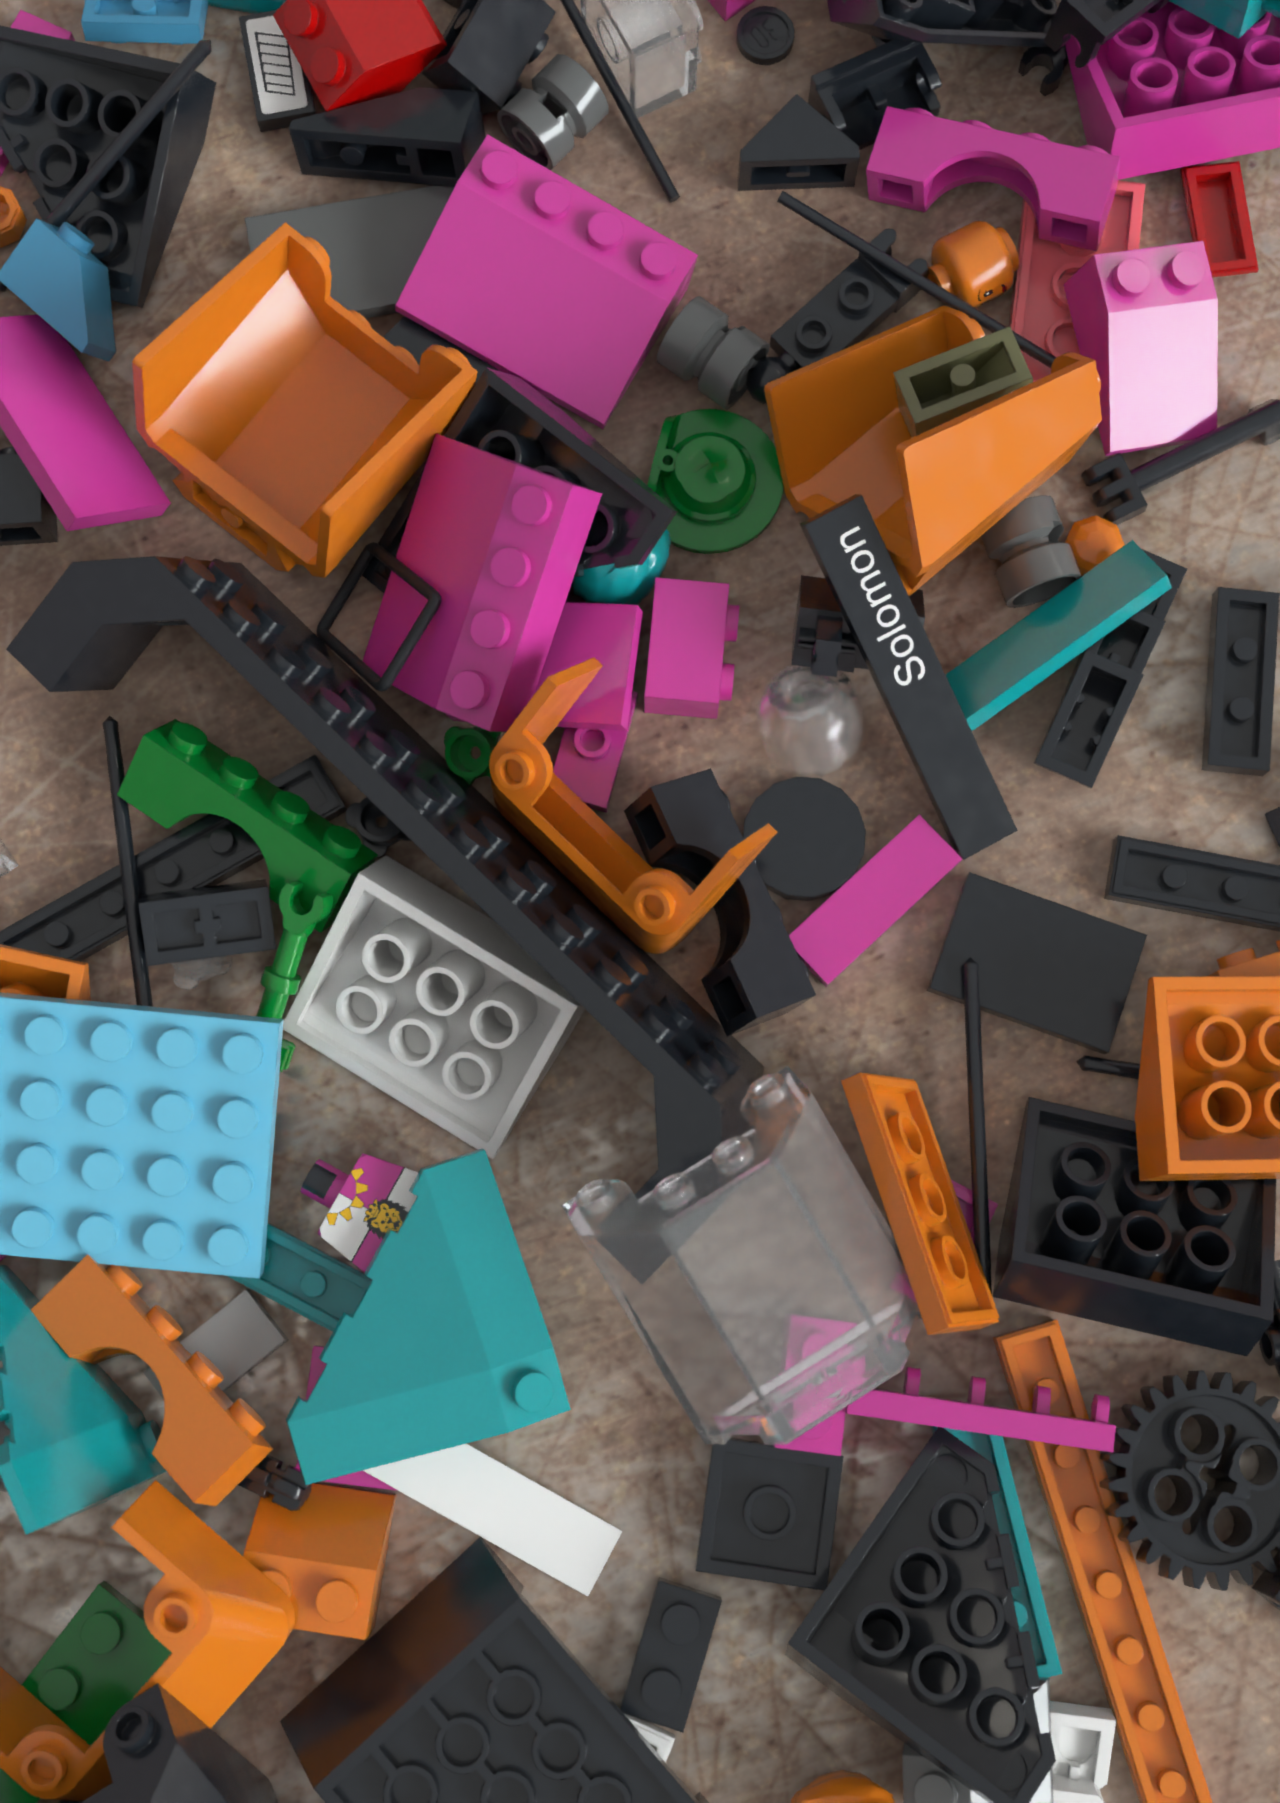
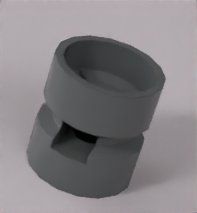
(559, 107)
(707, 349)
(1029, 551)

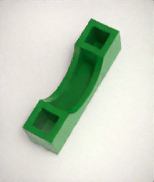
(186, 775)

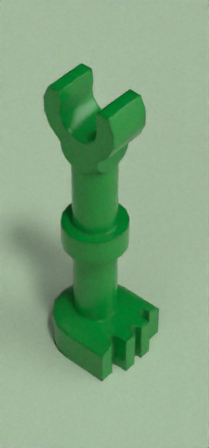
(282, 977)

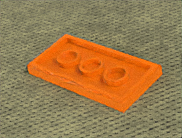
(920, 1203)

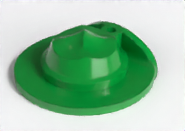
(718, 478)

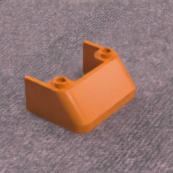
(645, 903)
(206, 1609)

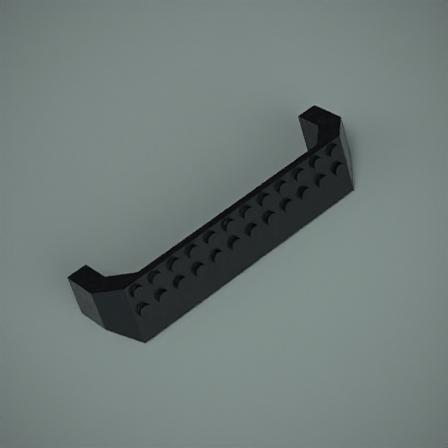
(112, 609)

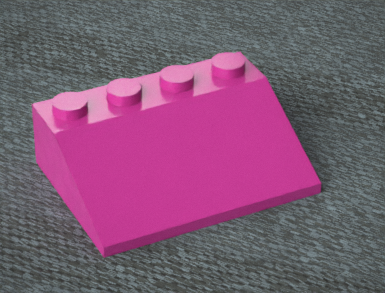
(1180, 91)
(546, 281)
(503, 559)

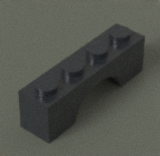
(757, 971)

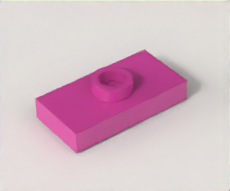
(591, 760)

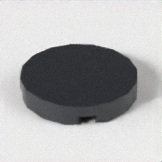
(815, 840)

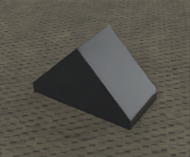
(798, 153)

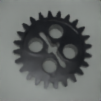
(1155, 1450)

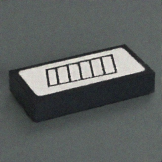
(276, 78)

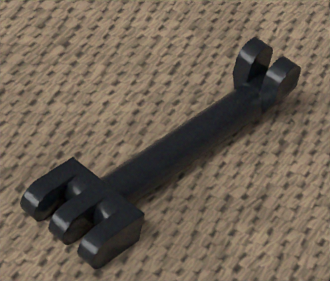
(1128, 484)

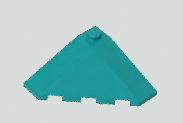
(440, 1341)
(69, 1423)

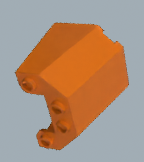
(291, 407)
(946, 487)

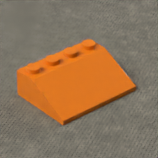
(1210, 1079)

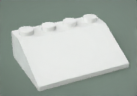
(433, 1005)

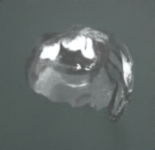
(810, 721)

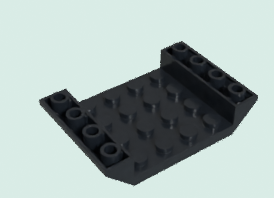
(472, 1706)

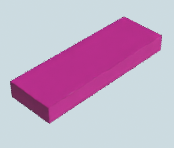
(873, 900)

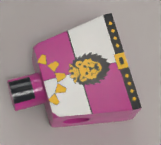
(360, 1204)

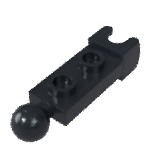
(837, 316)

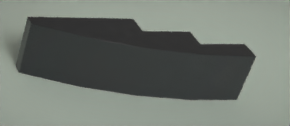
(1104, 689)

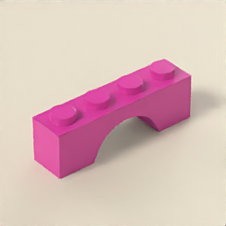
(927, 155)

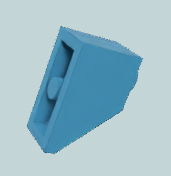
(64, 285)

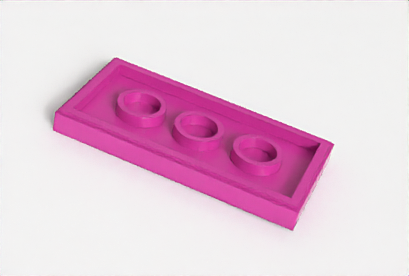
(69, 431)

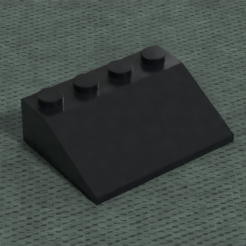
(1129, 1251)

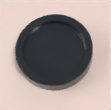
(765, 35)

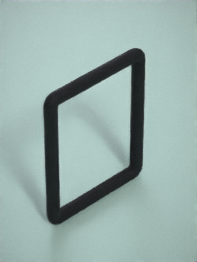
(434, 601)

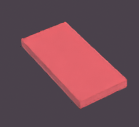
(1038, 294)

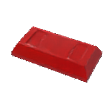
(1220, 217)

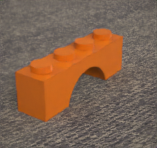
(204, 1435)

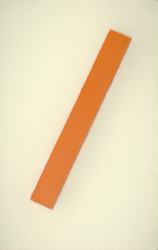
(1105, 1579)

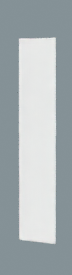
(507, 1511)

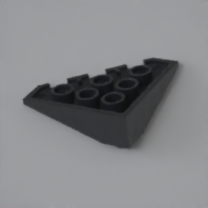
(64, 110)
(527, 428)
(929, 1631)

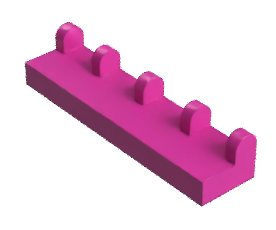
(988, 1419)

